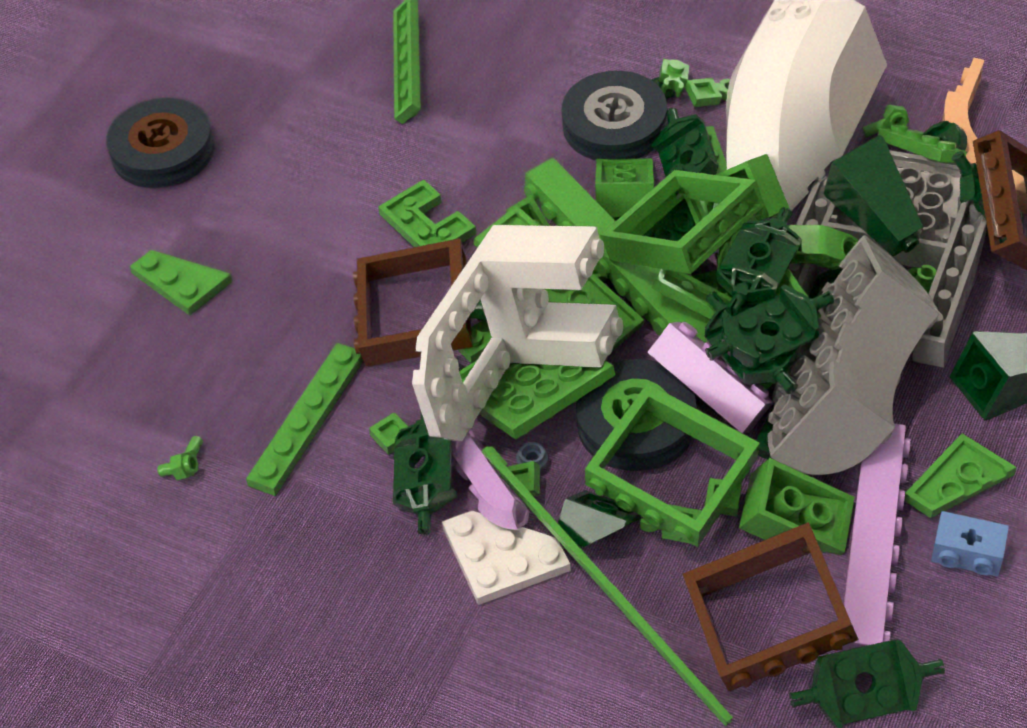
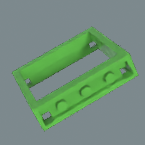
(738, 202)
(693, 423)

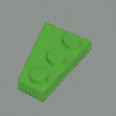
(179, 280)
(956, 476)

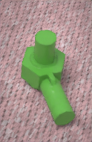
(892, 115)
(183, 464)

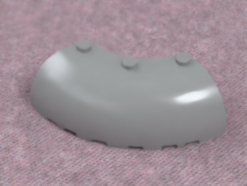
(852, 367)

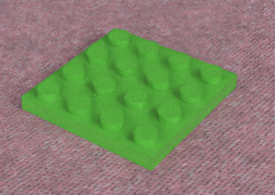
(537, 392)

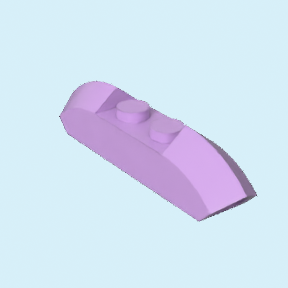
(495, 496)

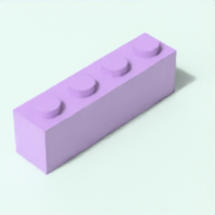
(713, 380)

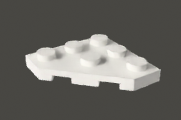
(501, 558)

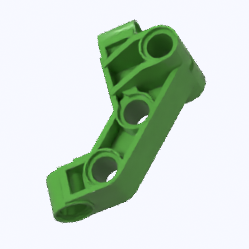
(820, 245)

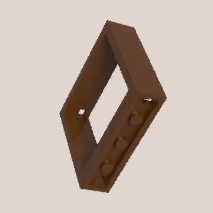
(1000, 195)
(396, 263)
(749, 563)

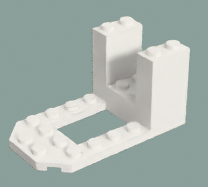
(525, 328)

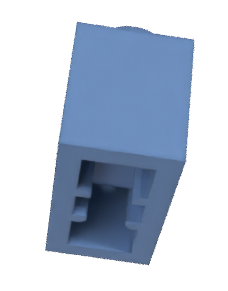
(970, 544)

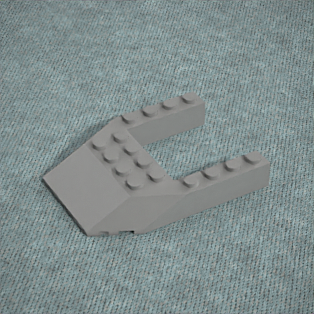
(949, 243)

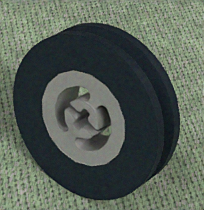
(613, 115)

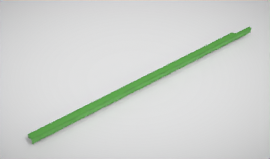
(613, 593)

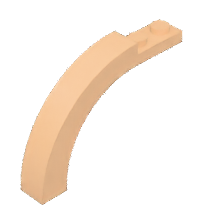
(956, 110)

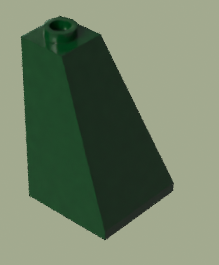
(874, 196)
(993, 372)

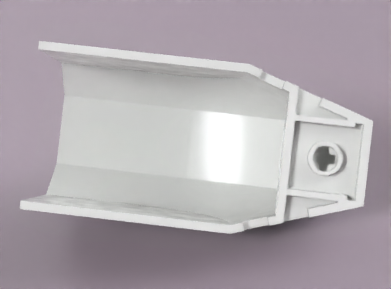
(802, 89)

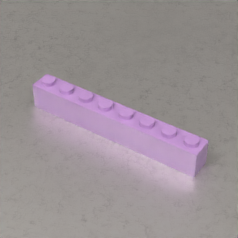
(873, 538)

